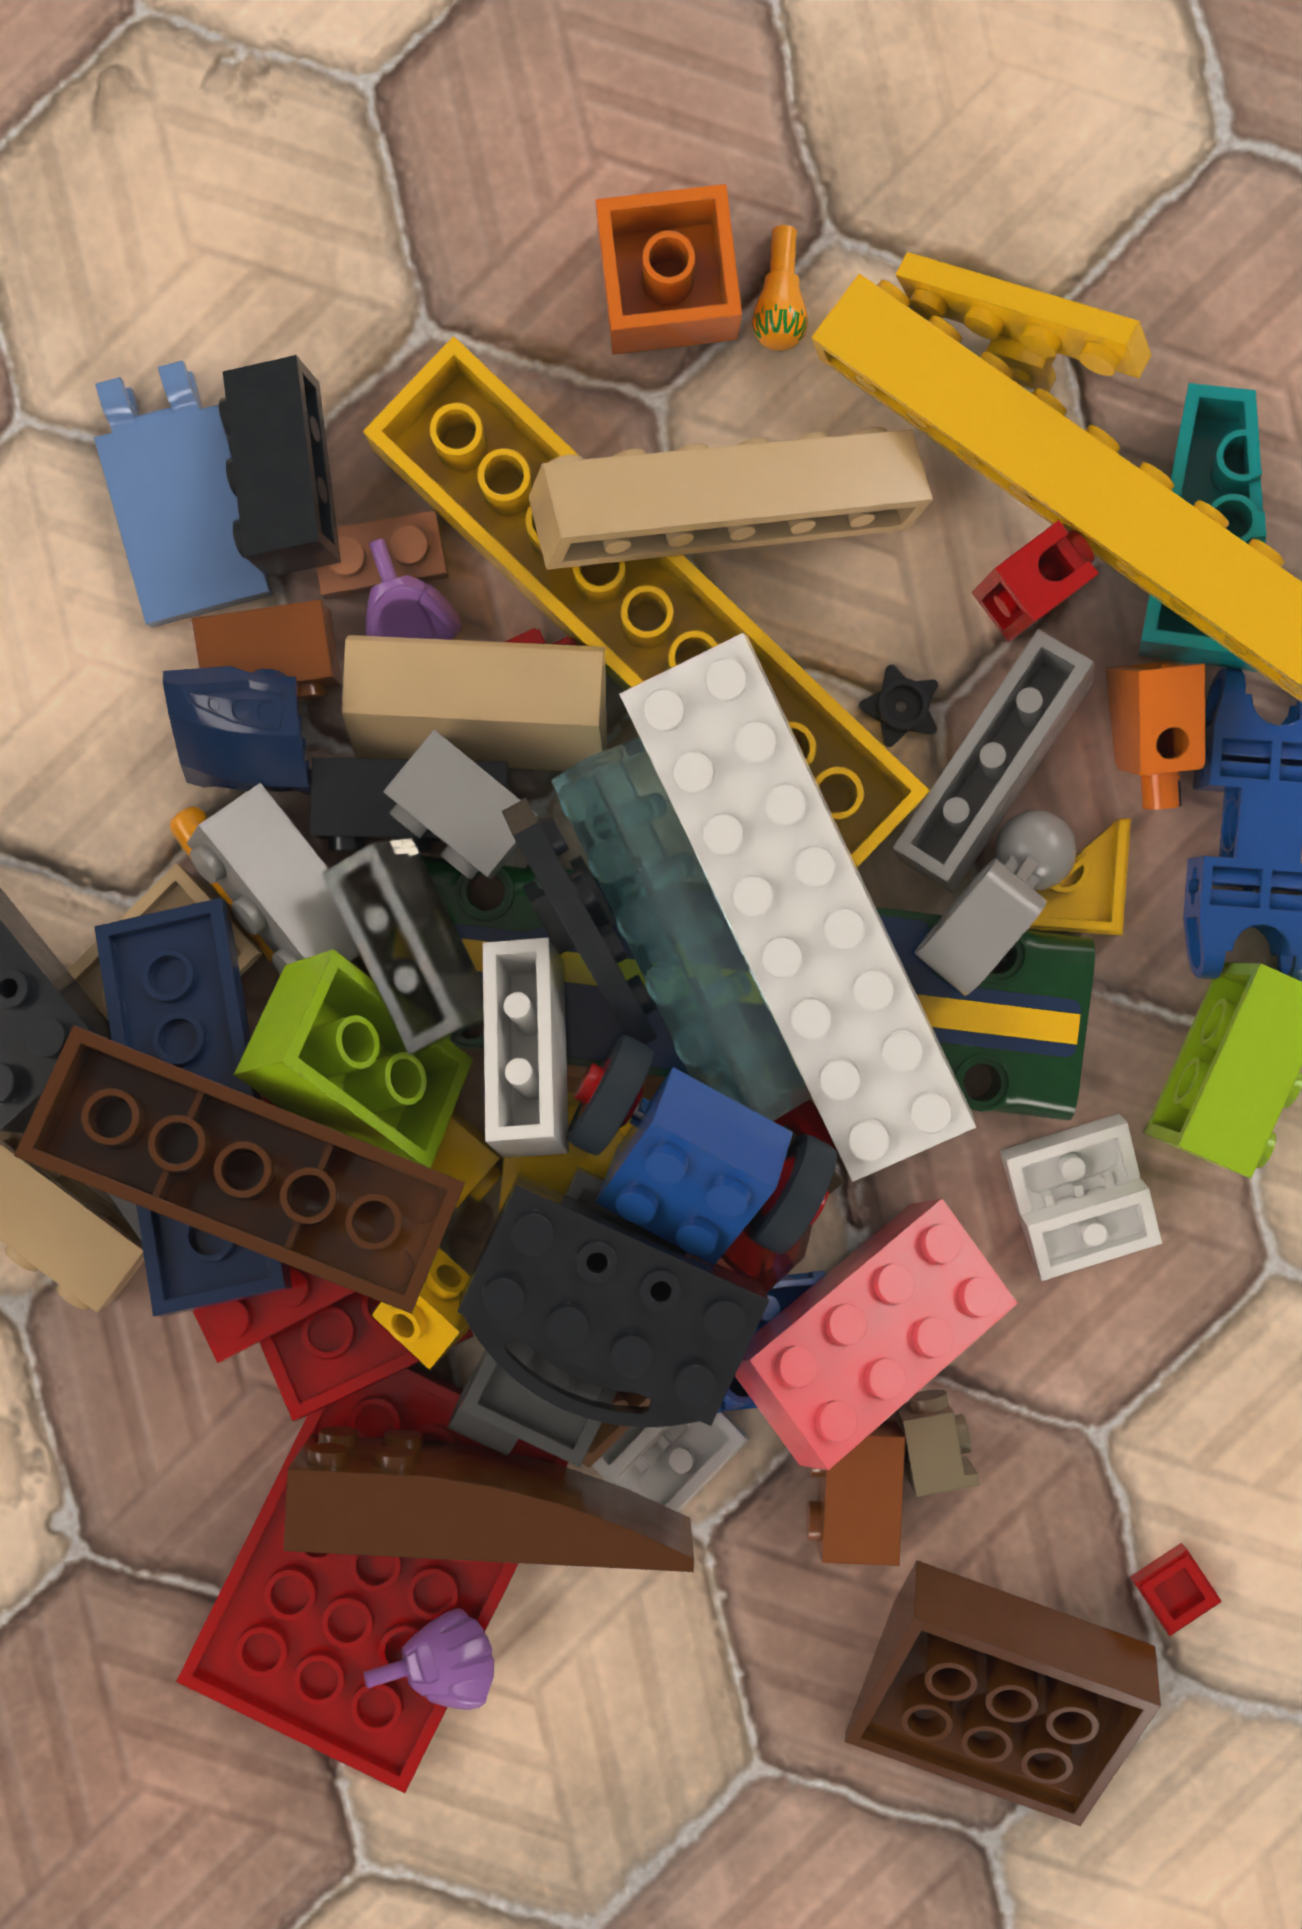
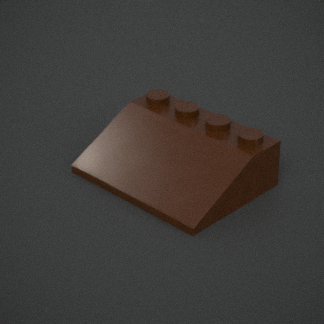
(1004, 1694)

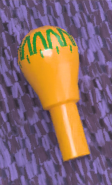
(780, 312)

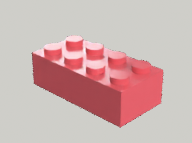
(872, 1333)

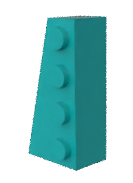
(1221, 466)

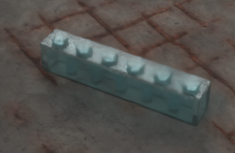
(678, 930)

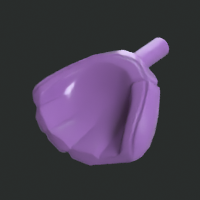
(407, 605)
(445, 1662)

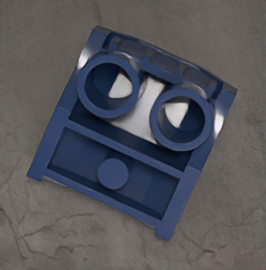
(238, 728)

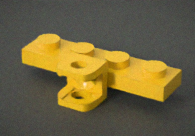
(1024, 323)

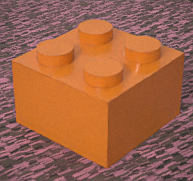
(669, 269)

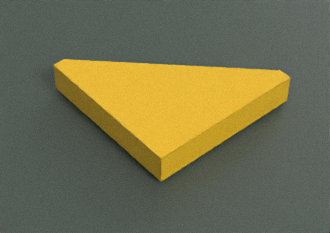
(1095, 889)

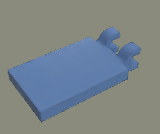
(175, 501)

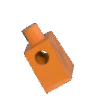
(1151, 703)

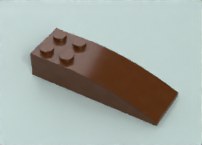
(240, 1169)
(471, 1506)

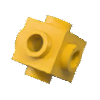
(434, 1321)

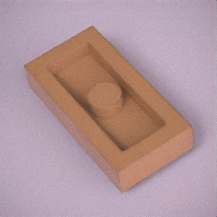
(412, 543)

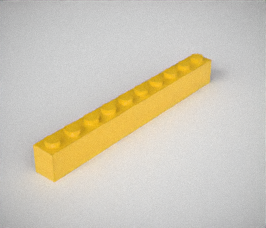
(1070, 476)

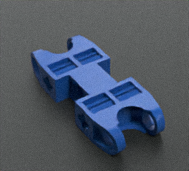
(1257, 833)

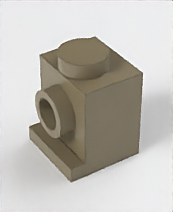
(935, 1445)

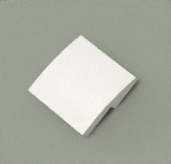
(1081, 1197)
(673, 1460)

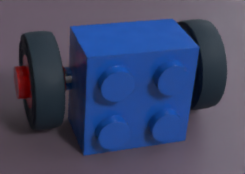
(697, 1159)

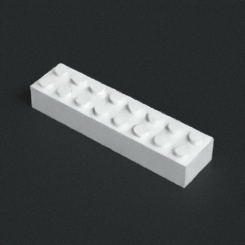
(798, 907)

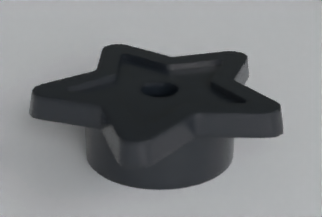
(916, 696)

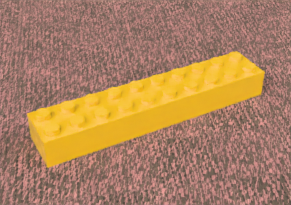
(474, 460)

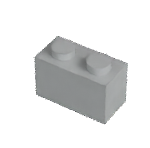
(456, 802)

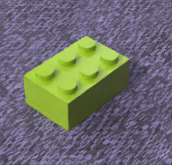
(340, 1062)
(1235, 1070)

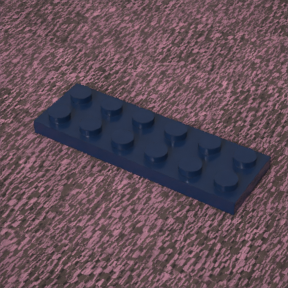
(181, 999)

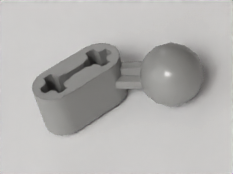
(1001, 901)

